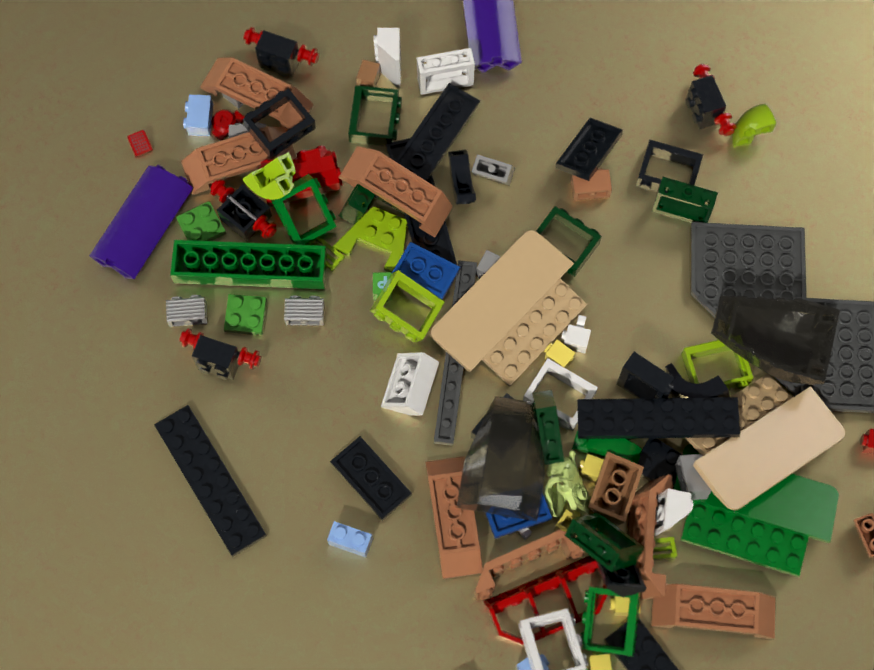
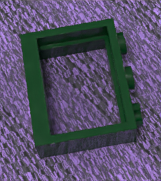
(376, 94)
(684, 201)
(356, 204)
(579, 227)
(548, 427)
(606, 544)

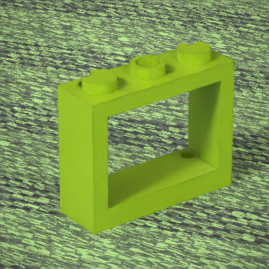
(416, 290)
(712, 348)

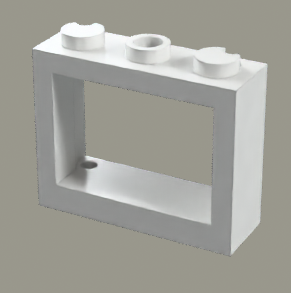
(445, 69)
(568, 378)
(573, 639)

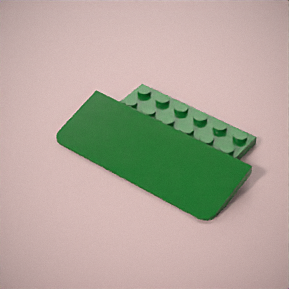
(769, 528)

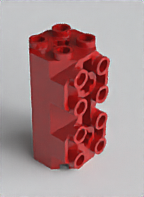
(318, 164)

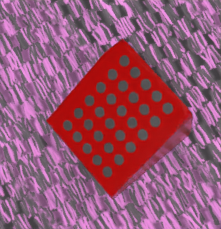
(139, 143)

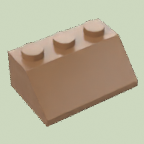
(615, 488)

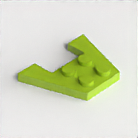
(380, 231)

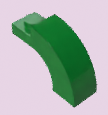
(619, 447)

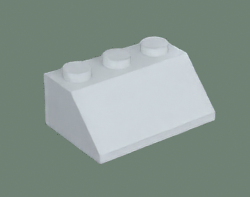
(389, 53)
(410, 383)
(671, 508)

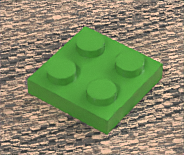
(201, 223)
(245, 314)

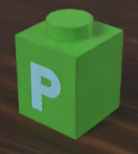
(379, 282)

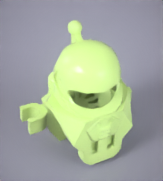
(572, 490)

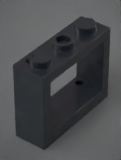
(288, 138)
(669, 153)
(644, 378)

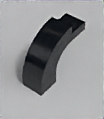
(461, 177)
(685, 389)

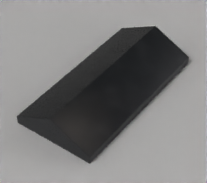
(623, 581)

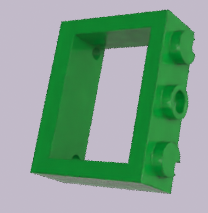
(329, 224)
(589, 616)

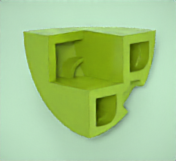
(753, 122)
(273, 179)

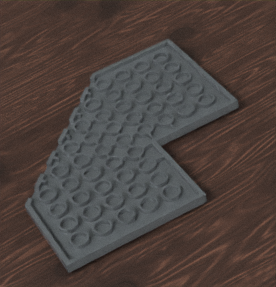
(772, 265)

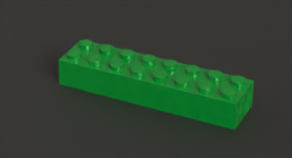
(249, 264)

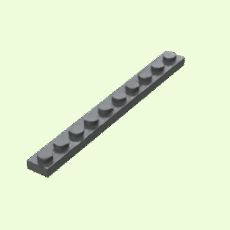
(452, 369)

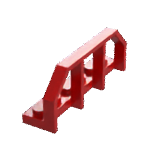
(534, 588)

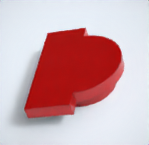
(222, 120)

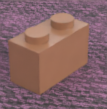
(597, 187)

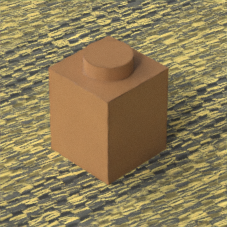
(368, 74)

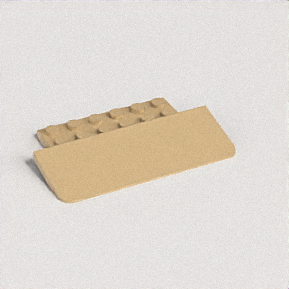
(511, 310)
(774, 441)

